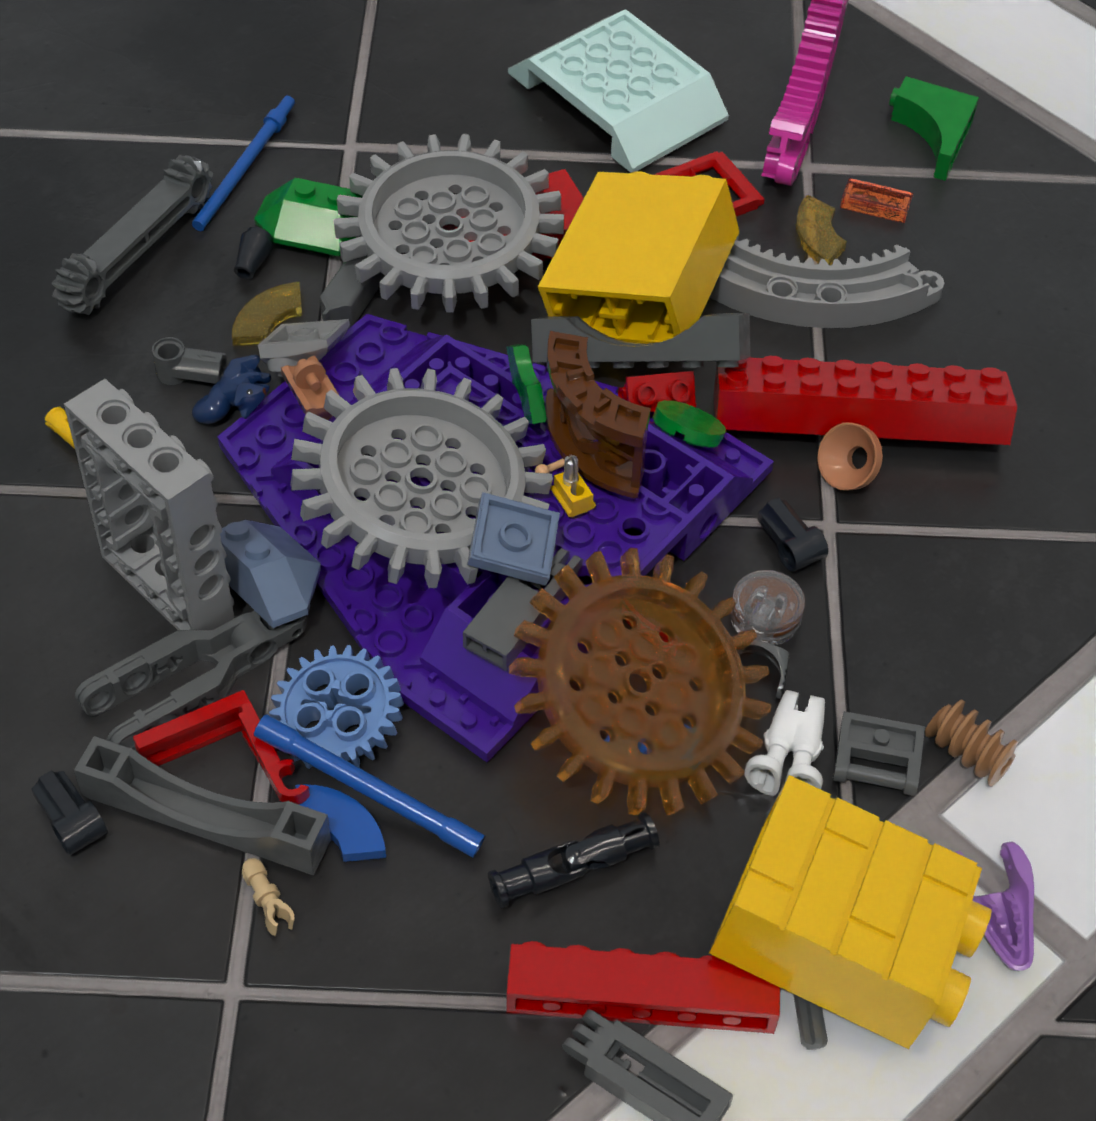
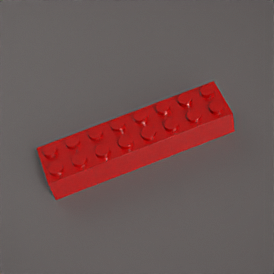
(884, 397)

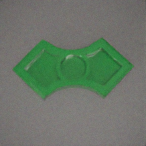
(526, 383)

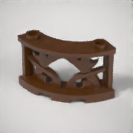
(592, 420)

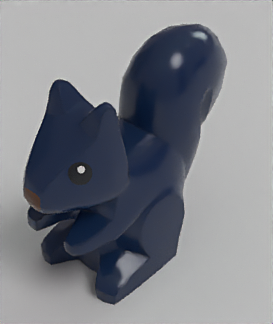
(240, 386)

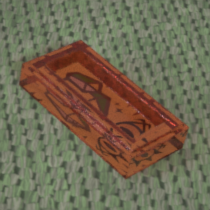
(876, 200)

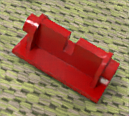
(651, 389)

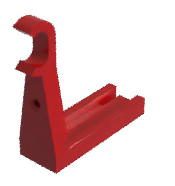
(213, 724)

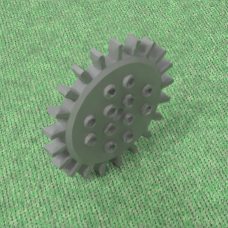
(458, 265)
(427, 425)

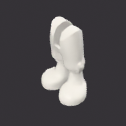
(789, 732)

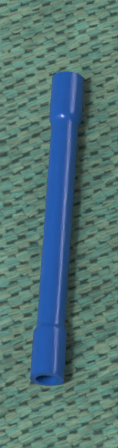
(446, 828)

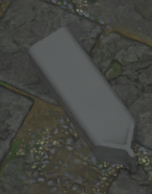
(346, 296)

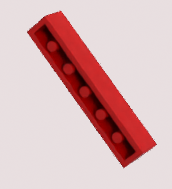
(639, 988)

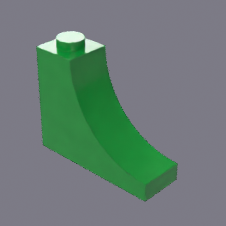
(937, 116)

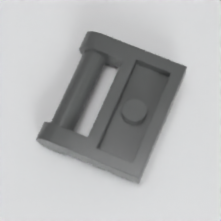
(882, 742)

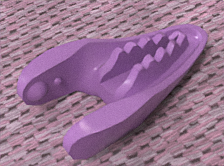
(1011, 920)

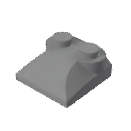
(300, 341)

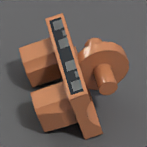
(309, 385)

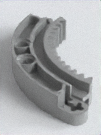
(825, 293)

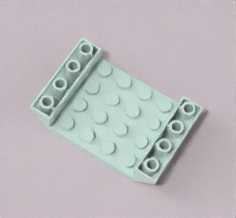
(630, 87)

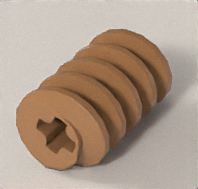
(972, 741)

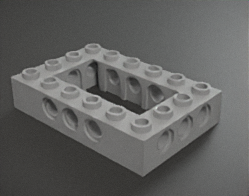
(151, 508)

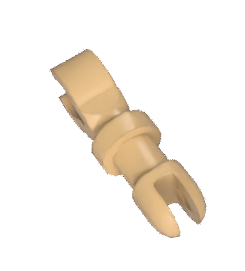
(266, 895)

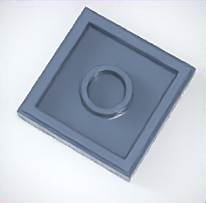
(513, 539)

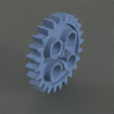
(338, 706)

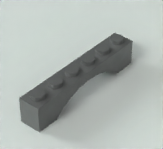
(712, 338)
(272, 831)

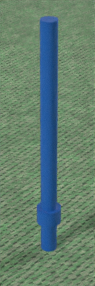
(272, 124)

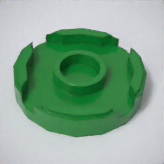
(696, 425)

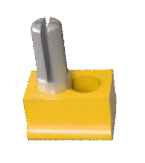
(572, 490)

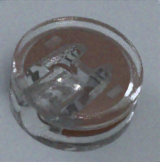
(769, 605)

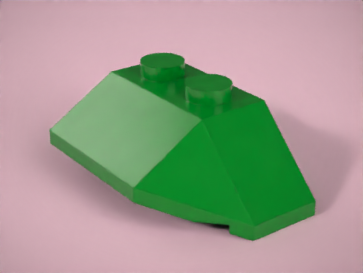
(303, 215)

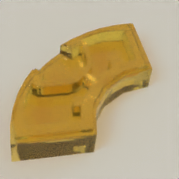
(816, 230)
(265, 312)

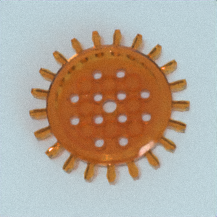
(696, 651)

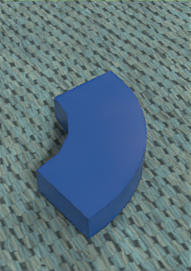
(349, 823)

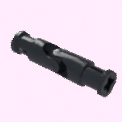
(596, 851)

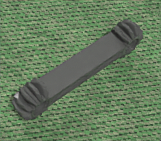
(86, 276)

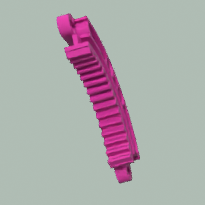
(805, 91)

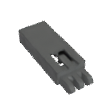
(494, 626)
(665, 1086)

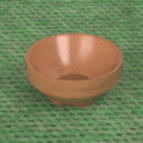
(836, 456)

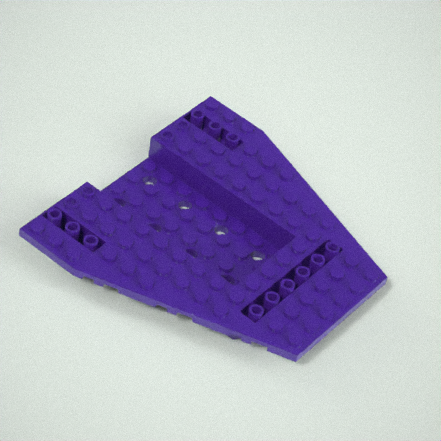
(421, 628)

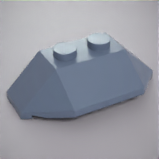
(270, 570)

